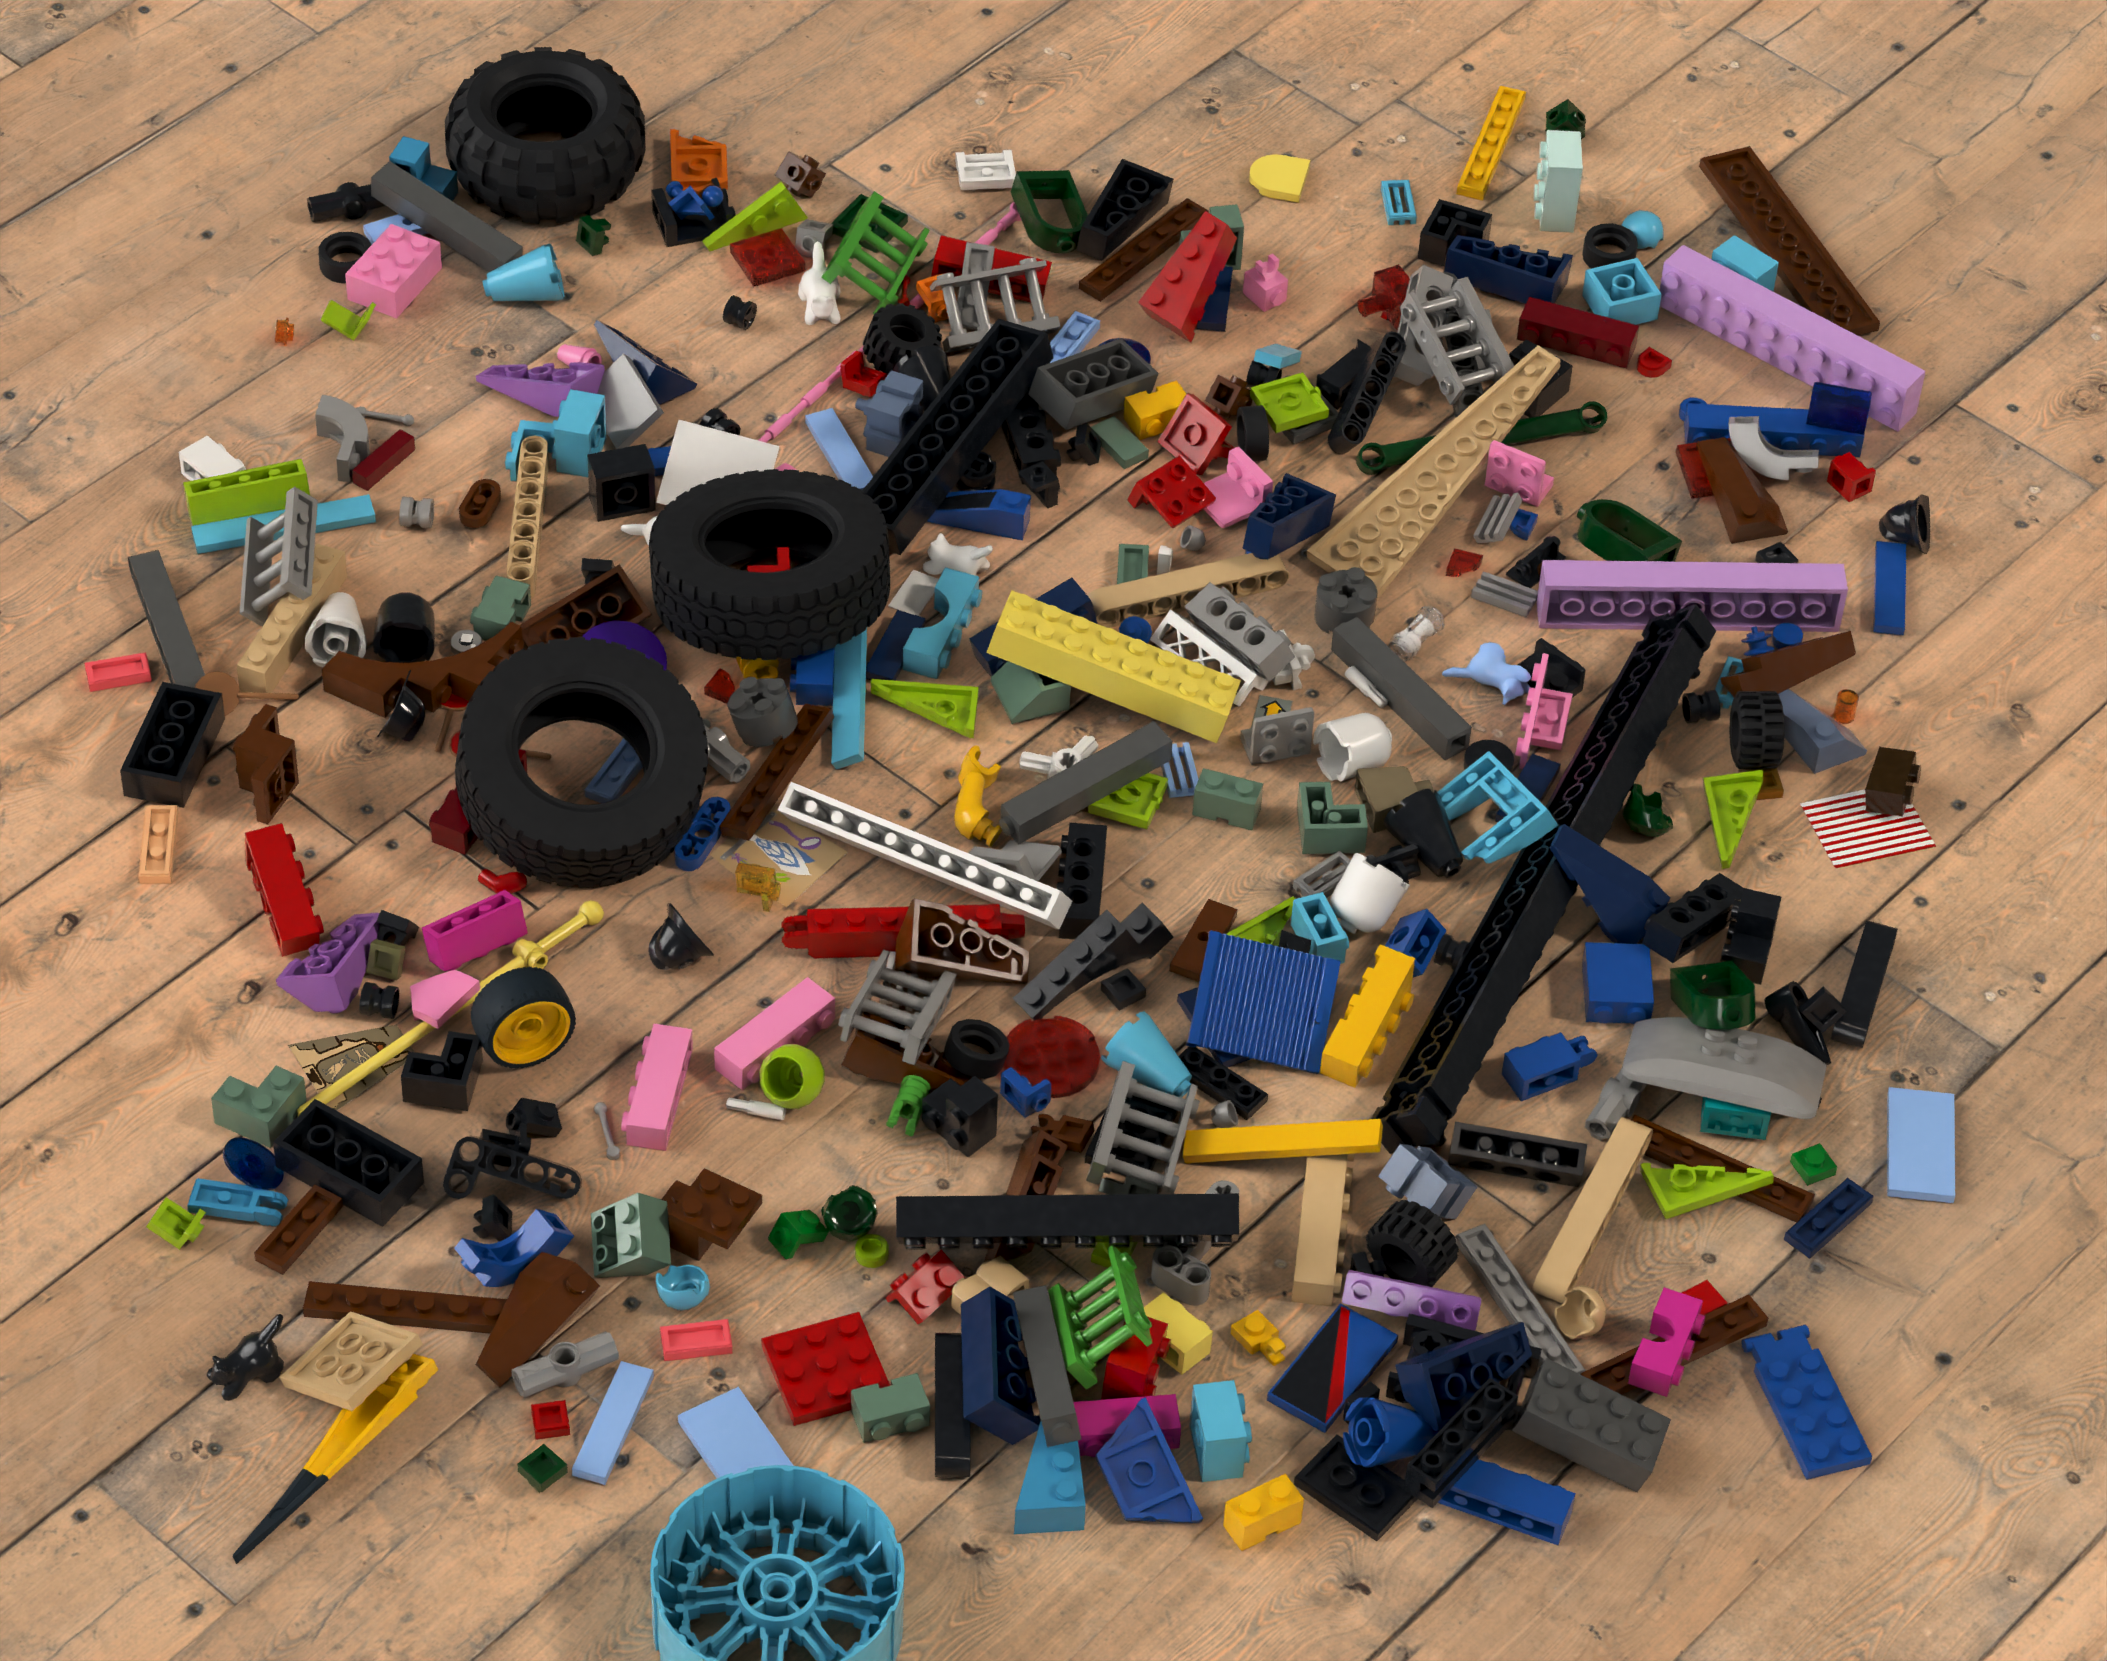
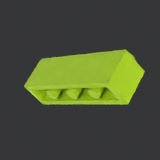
(244, 492)

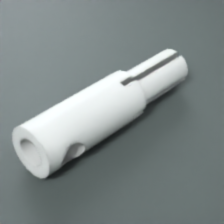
(1365, 686)
(757, 1108)

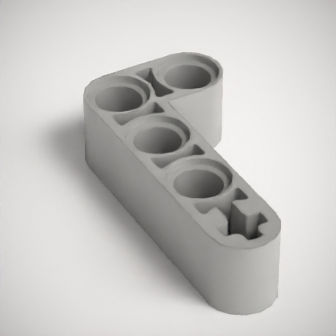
(1180, 1269)

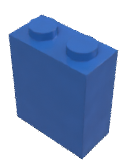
(1617, 982)

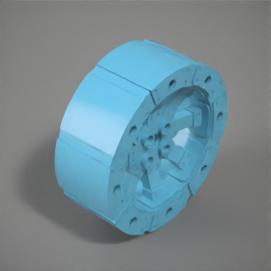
(750, 1513)

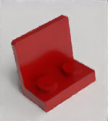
(1173, 492)

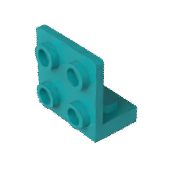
(1733, 1119)

